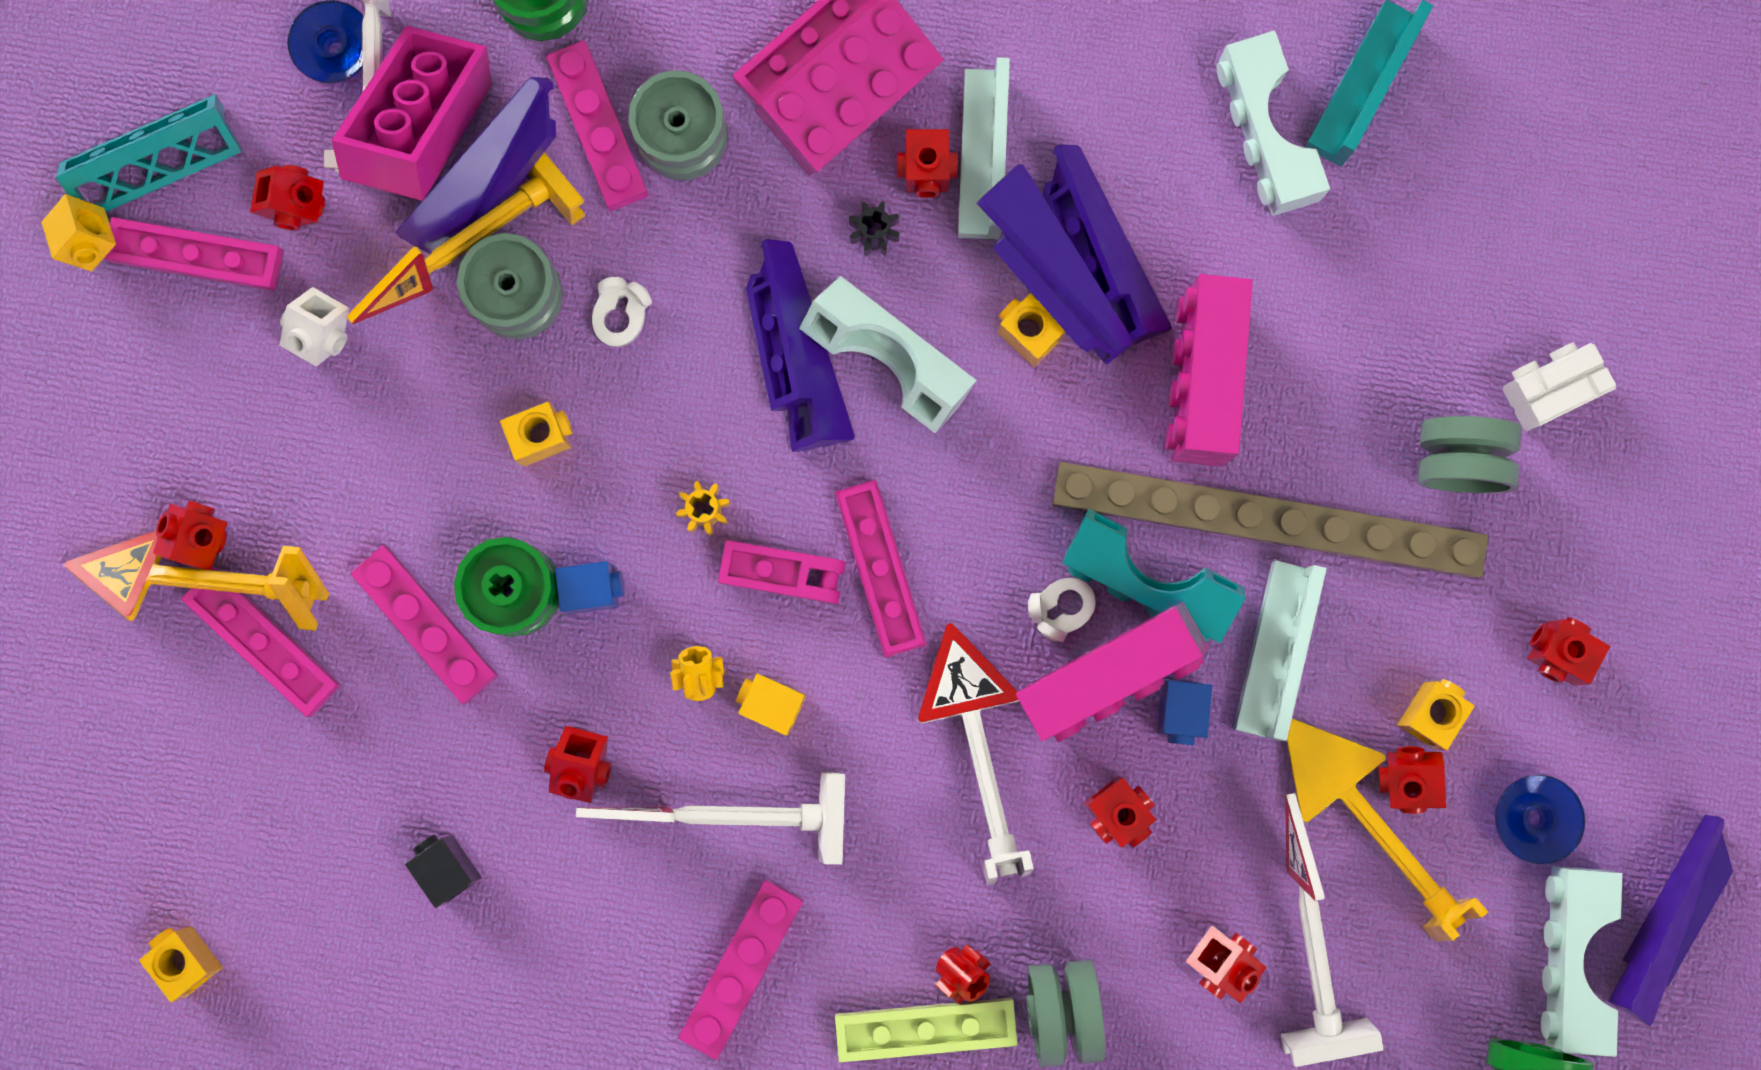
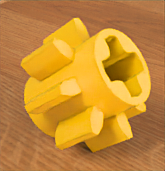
(702, 496)
(697, 673)

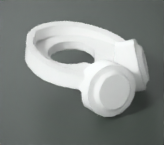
(610, 292)
(1042, 602)

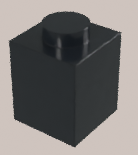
(442, 869)

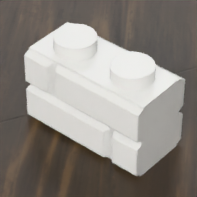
(1559, 386)

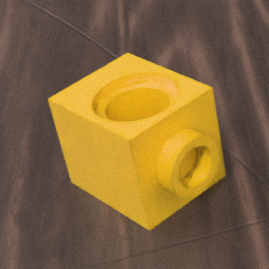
(78, 233)
(1030, 348)
(518, 433)
(770, 703)
(1418, 720)
(199, 962)

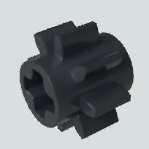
(866, 220)

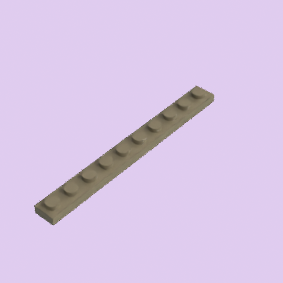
(1270, 520)

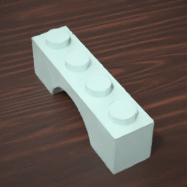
(1286, 173)
(851, 321)
(1579, 906)

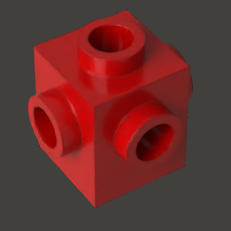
(927, 162)
(288, 196)
(190, 535)
(1567, 651)
(578, 764)
(1414, 780)
(1109, 801)
(1226, 965)

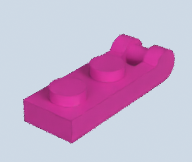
(779, 571)

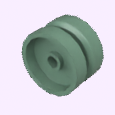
(674, 101)
(495, 266)
(1469, 454)
(1067, 1012)

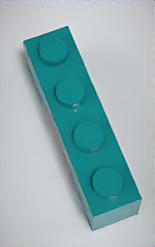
(1102, 554)

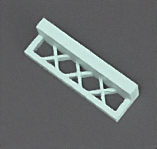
(982, 146)
(1279, 650)

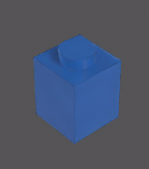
(589, 587)
(1184, 711)

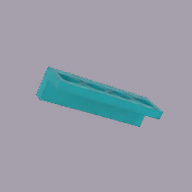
(1367, 81)
(149, 140)

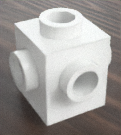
(314, 326)

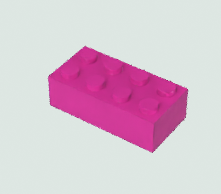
(849, 85)
(412, 113)
(1210, 370)
(1113, 671)

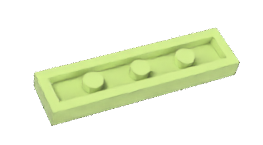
(926, 1029)

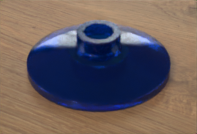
(316, 31)
(1559, 825)

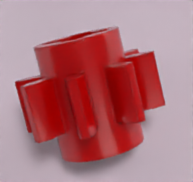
(962, 974)

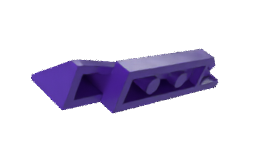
(486, 170)
(1100, 241)
(1051, 266)
(793, 364)
(1674, 922)

